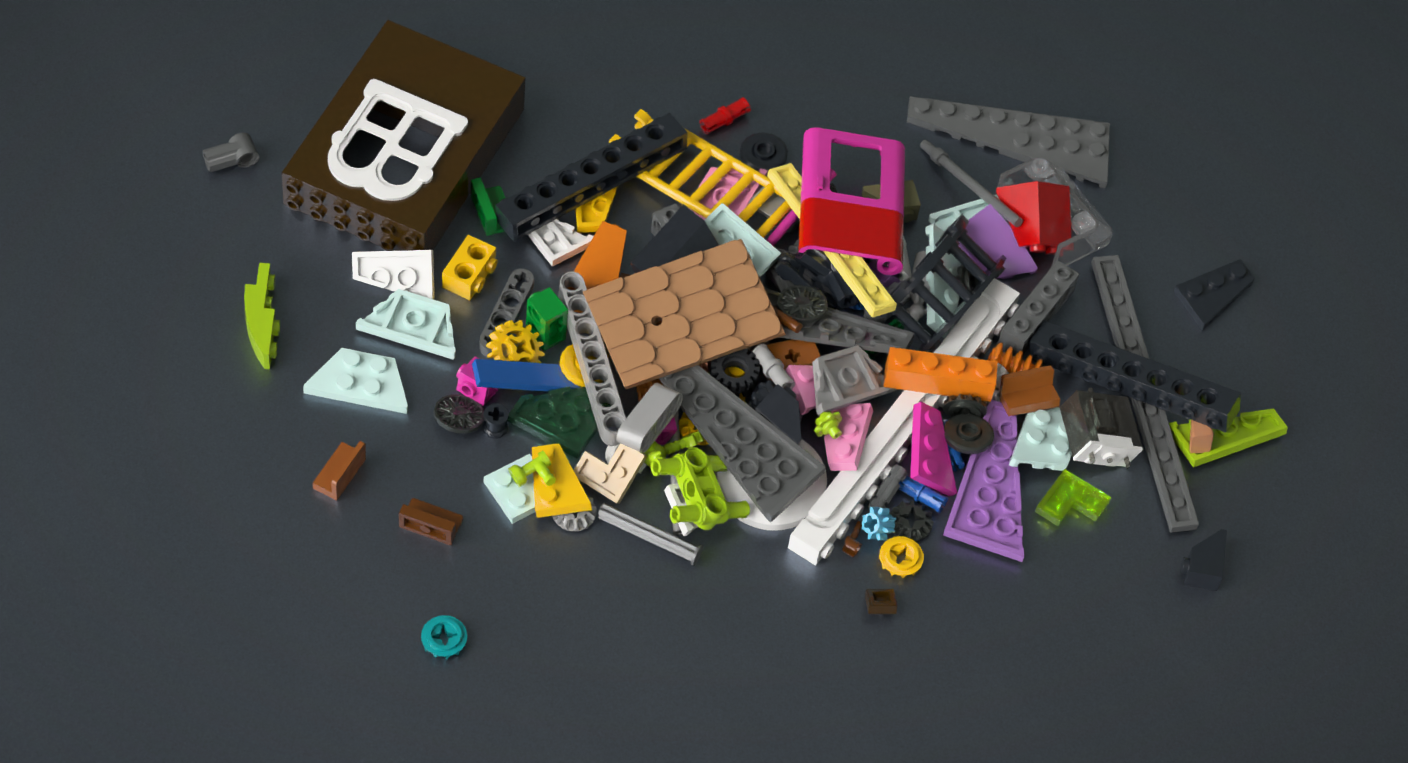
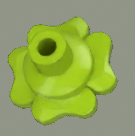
(828, 424)

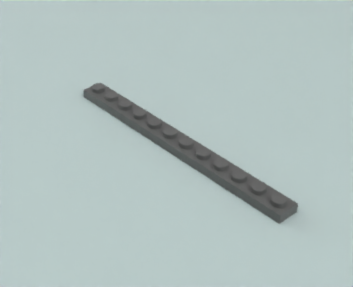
(1151, 420)

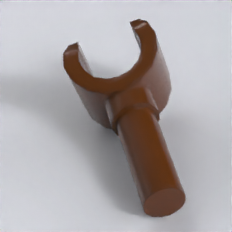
(851, 545)

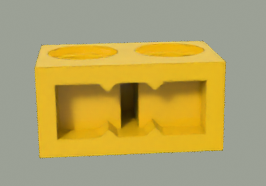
(465, 265)

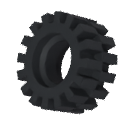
(743, 361)

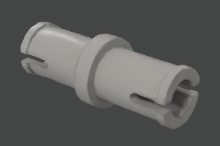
(773, 367)

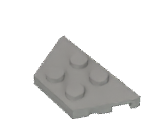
(846, 379)

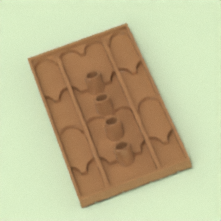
(707, 310)

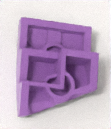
(997, 239)

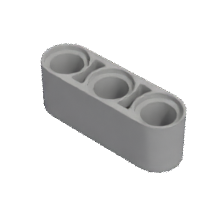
(649, 417)

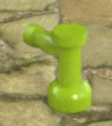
(538, 464)

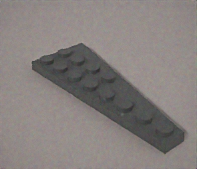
(1070, 143)
(848, 330)

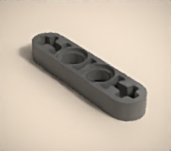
(504, 311)

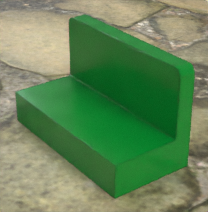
(485, 202)

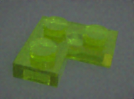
(1070, 493)

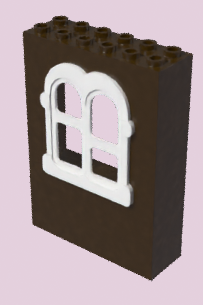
(423, 87)

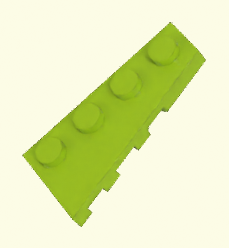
(1245, 431)

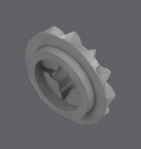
(581, 522)

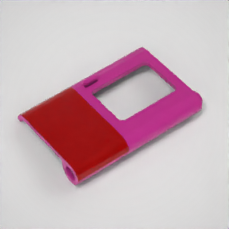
(847, 221)

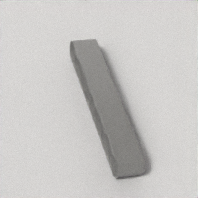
(592, 369)

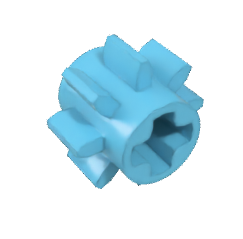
(878, 523)

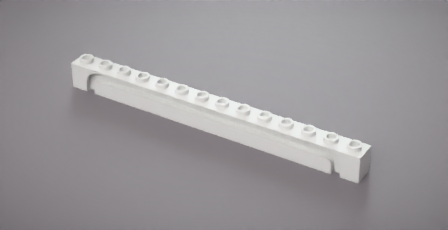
(893, 434)

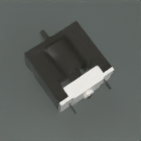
(1100, 428)

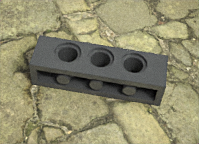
(1039, 307)

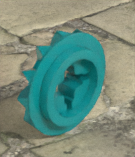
(452, 627)

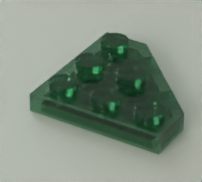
(558, 417)

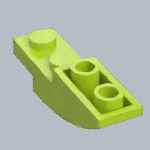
(261, 317)

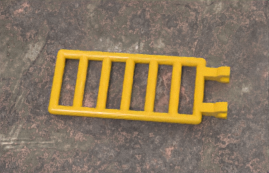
(729, 162)

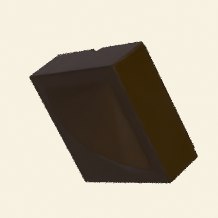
(881, 601)

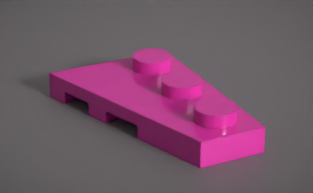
(930, 451)

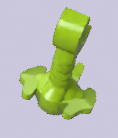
(657, 451)

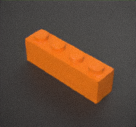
(940, 373)

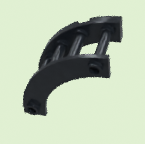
(932, 262)

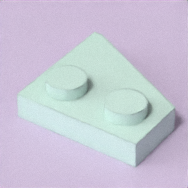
(514, 500)

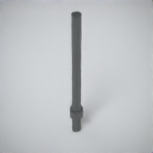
(942, 158)

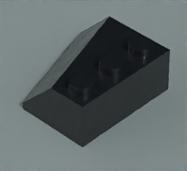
(678, 238)

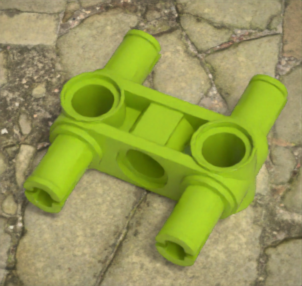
(699, 488)

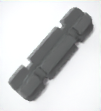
(888, 487)

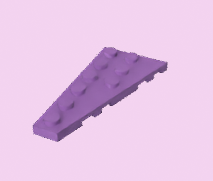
(990, 493)

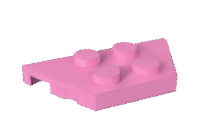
(724, 186)

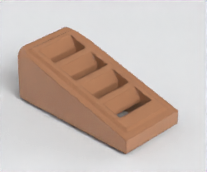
(1200, 438)

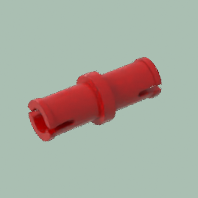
(725, 115)

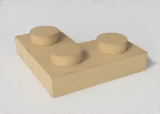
(612, 478)

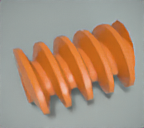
(1010, 362)

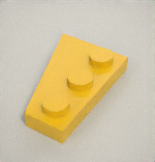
(594, 212)
(566, 493)

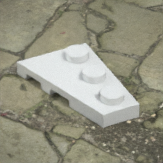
(397, 270)

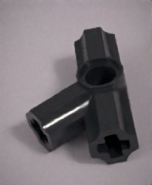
(829, 276)

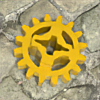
(518, 348)

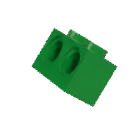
(547, 317)

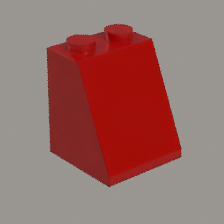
(1043, 211)

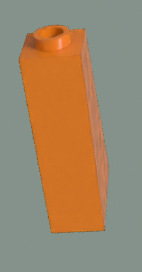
(602, 257)

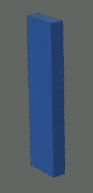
(519, 375)

